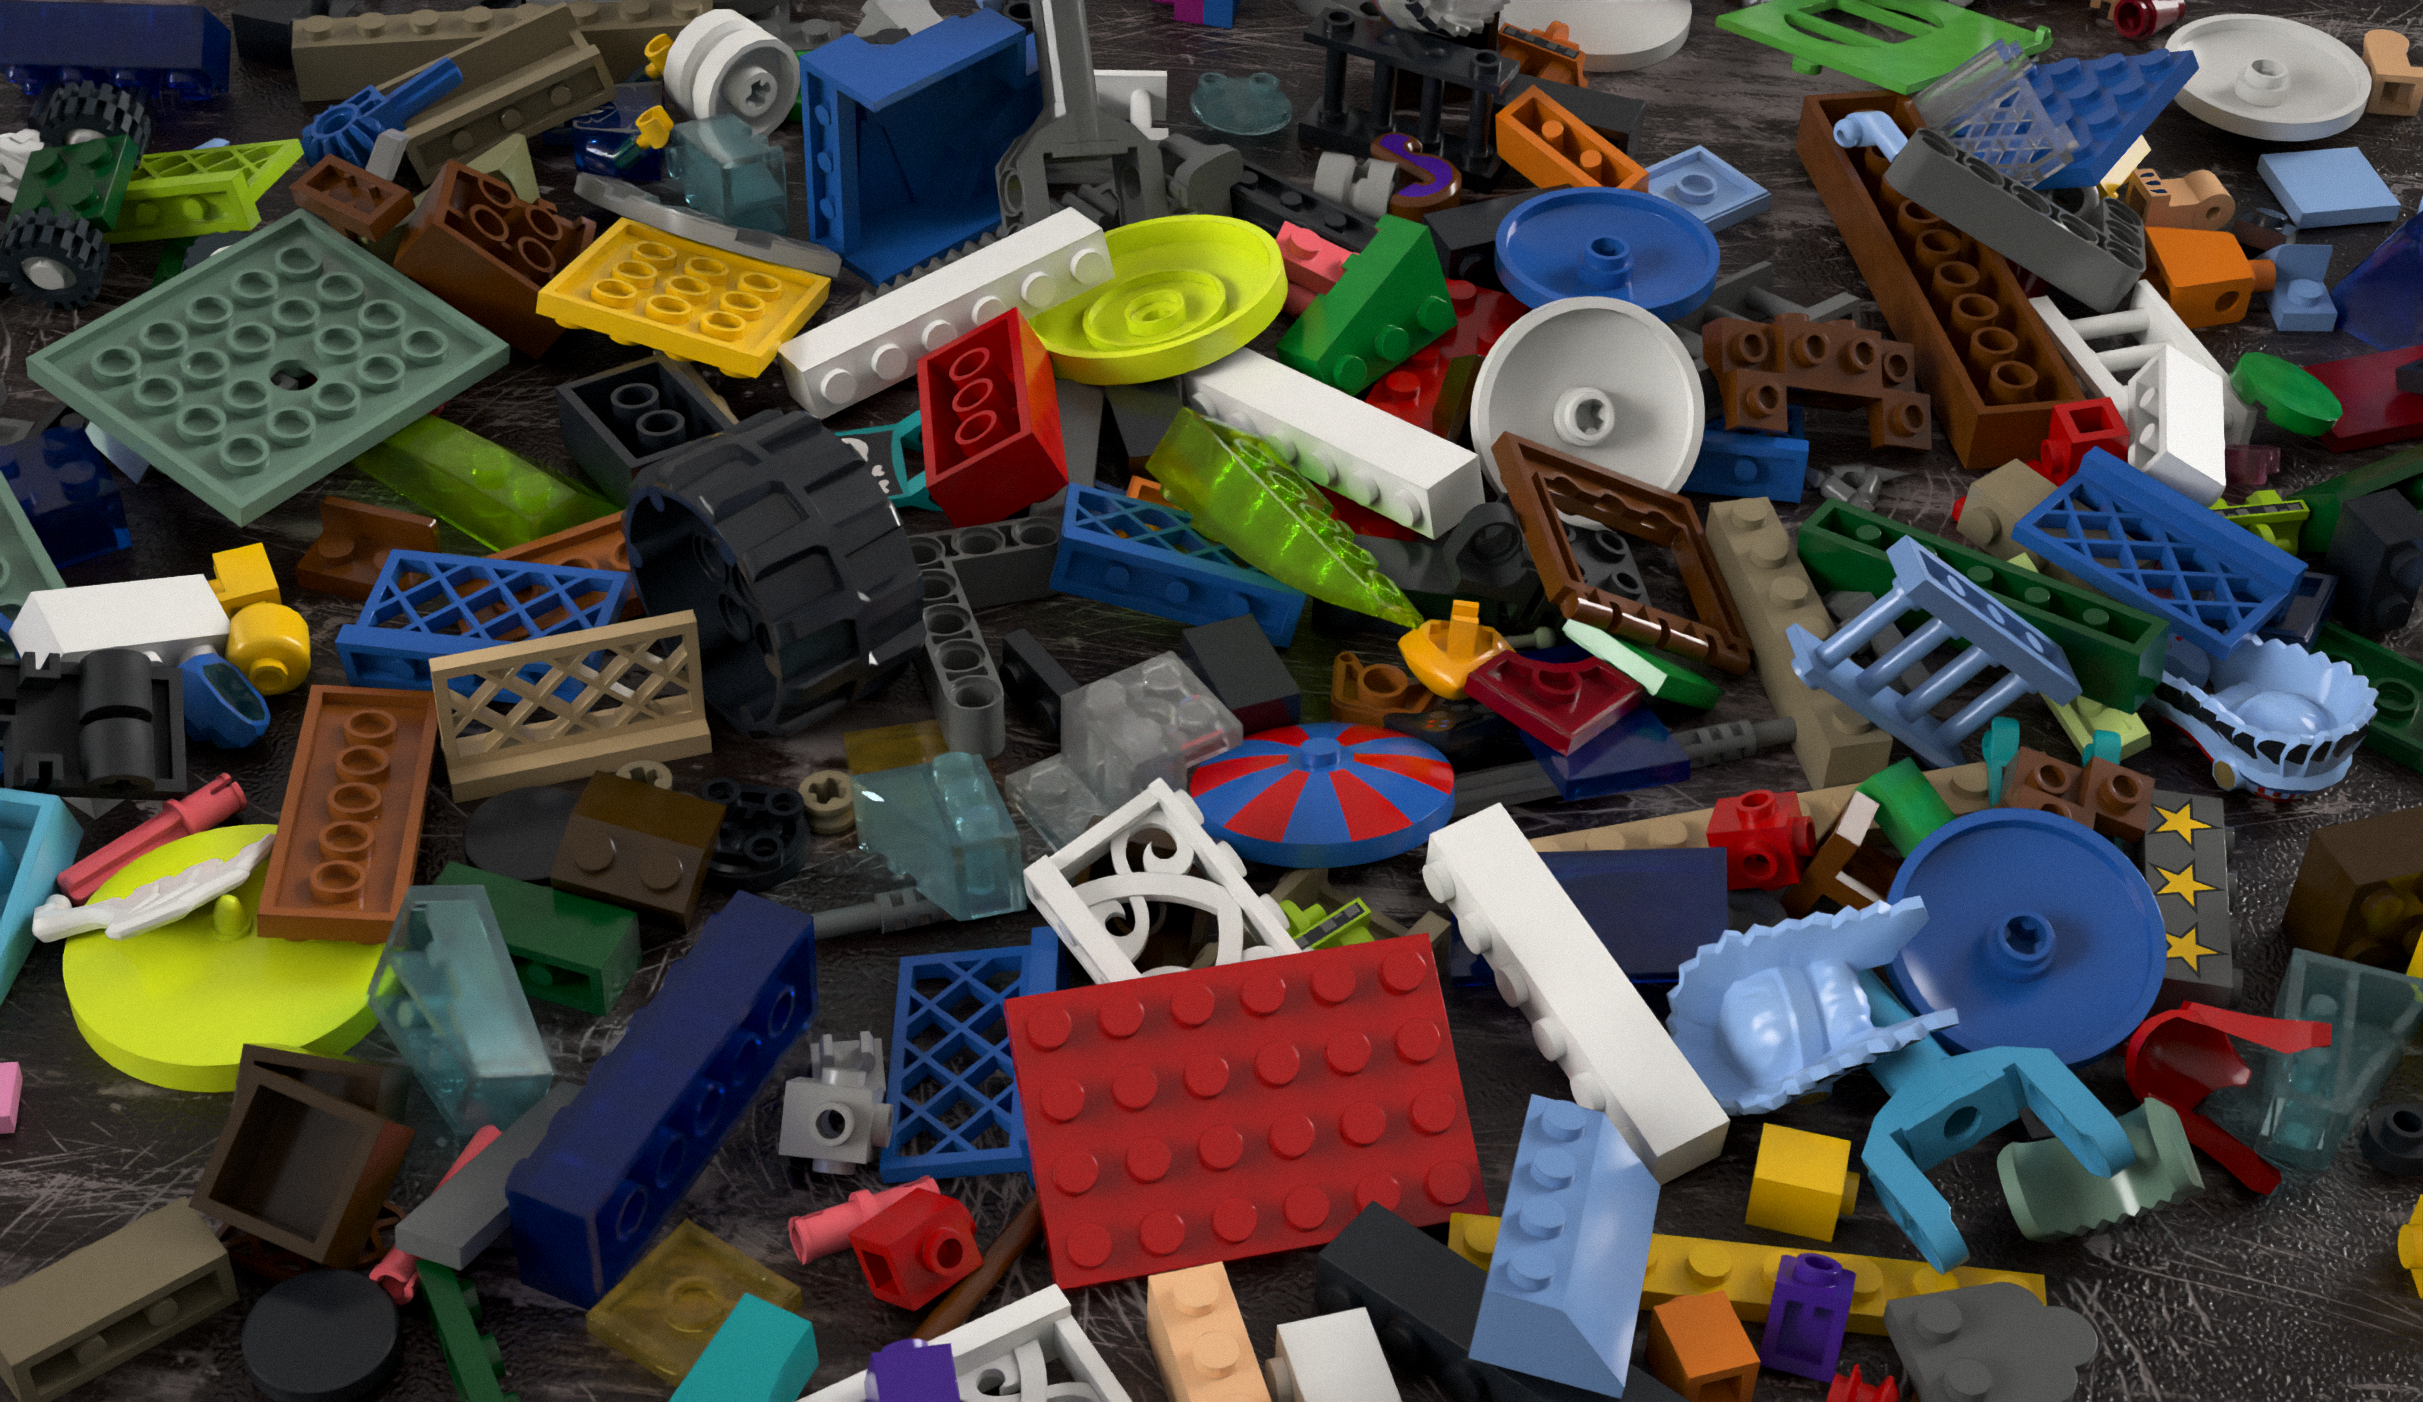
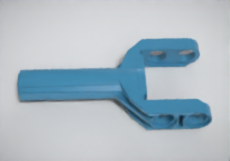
(1952, 1104)

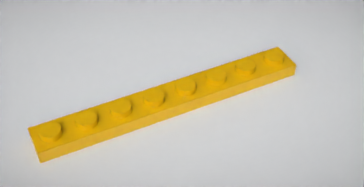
(1750, 1271)

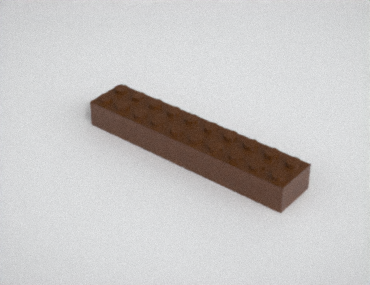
(1942, 290)

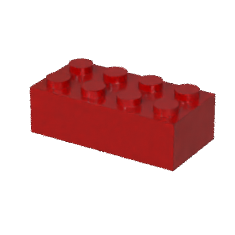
(991, 422)

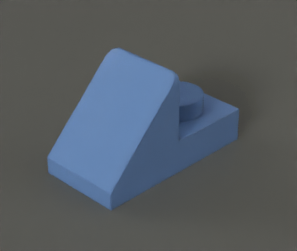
(2299, 293)

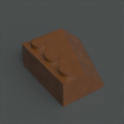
(491, 253)

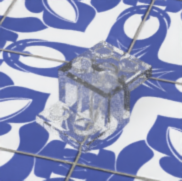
(1120, 740)

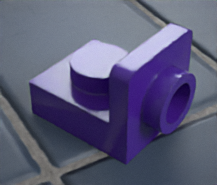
(1807, 1316)

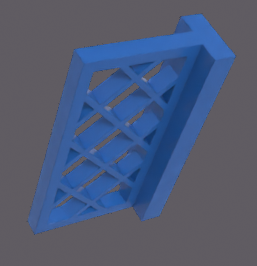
(1752, 462)
(2176, 533)
(1155, 577)
(400, 657)
(1043, 970)

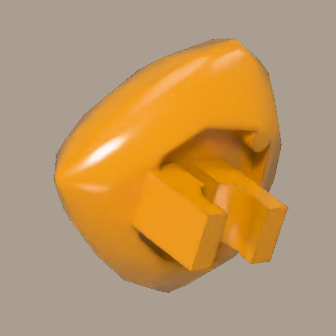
(1447, 651)

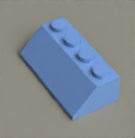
(1568, 1252)

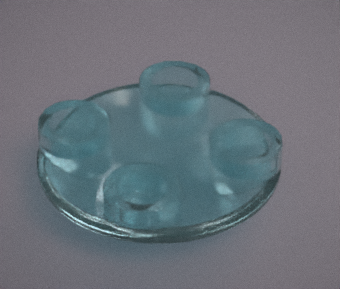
(1241, 104)

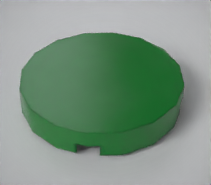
(2290, 394)

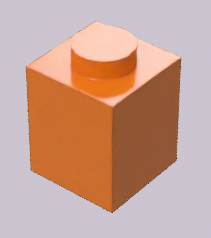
(1702, 1349)

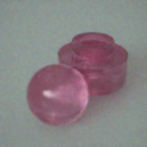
(2251, 462)

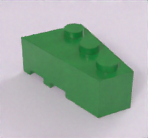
(1376, 313)

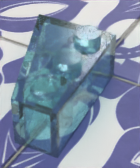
(730, 172)
(946, 831)
(459, 1009)
(2321, 1093)

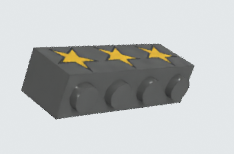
(2186, 868)

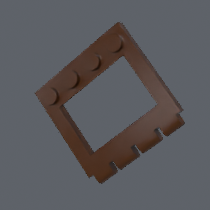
(1547, 478)

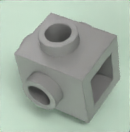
(810, 1127)

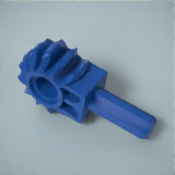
(354, 125)

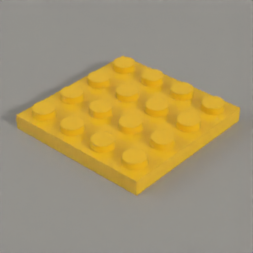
(683, 298)

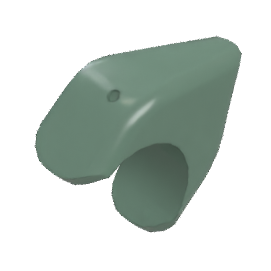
(2059, 1198)

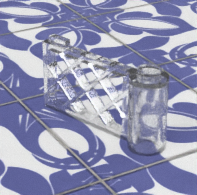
(1973, 97)

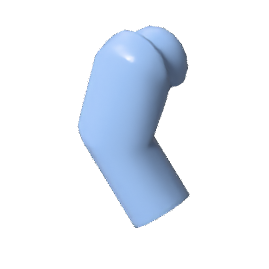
(1870, 129)

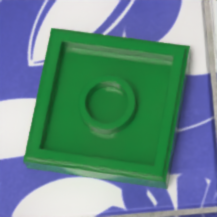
(1652, 668)
(1907, 804)

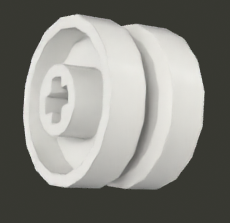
(733, 67)

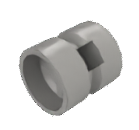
(1357, 187)

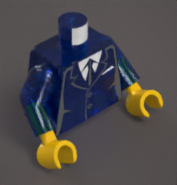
(628, 132)

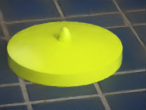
(1177, 301)
(197, 989)

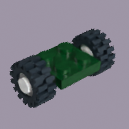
(72, 195)

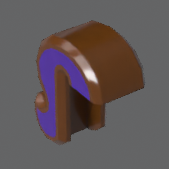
(1425, 180)

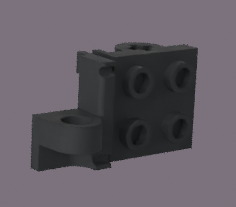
(1505, 571)
(93, 726)

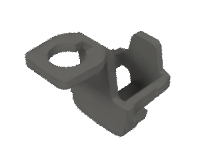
(1200, 173)

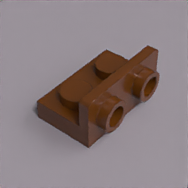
(357, 544)

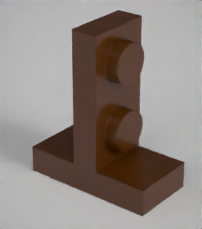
(352, 199)
(1844, 864)

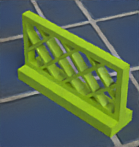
(200, 190)

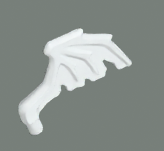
(152, 903)

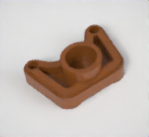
(1374, 691)

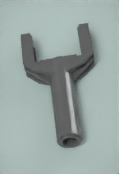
(1074, 129)

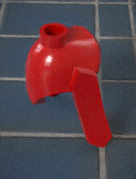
(2188, 1056)

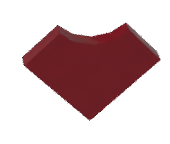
(1555, 702)

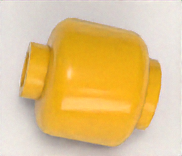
(270, 644)

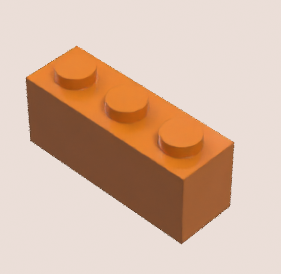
(1560, 149)

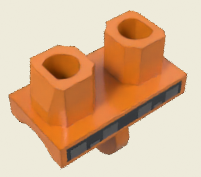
(1544, 53)

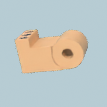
(2394, 83)
(2180, 201)

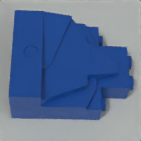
(912, 139)

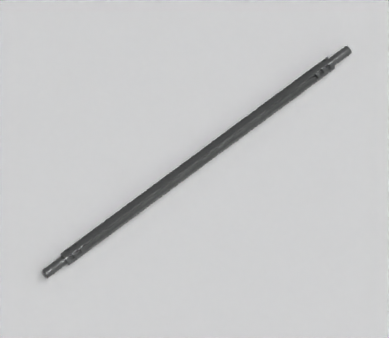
(1473, 793)

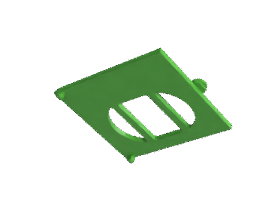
(1898, 66)

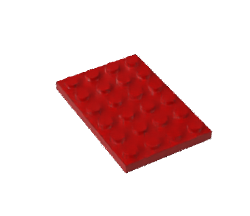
(1240, 1109)

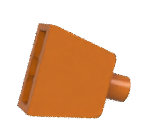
(2204, 274)

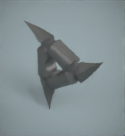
(1841, 481)

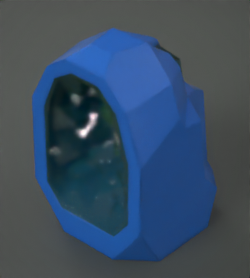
(221, 703)

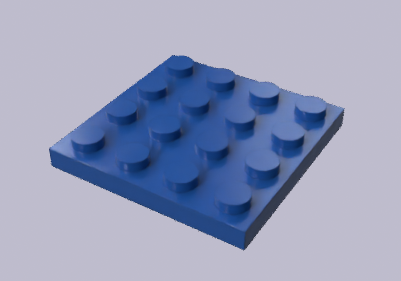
(2104, 106)

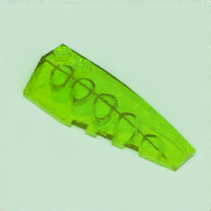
(481, 485)
(1270, 515)

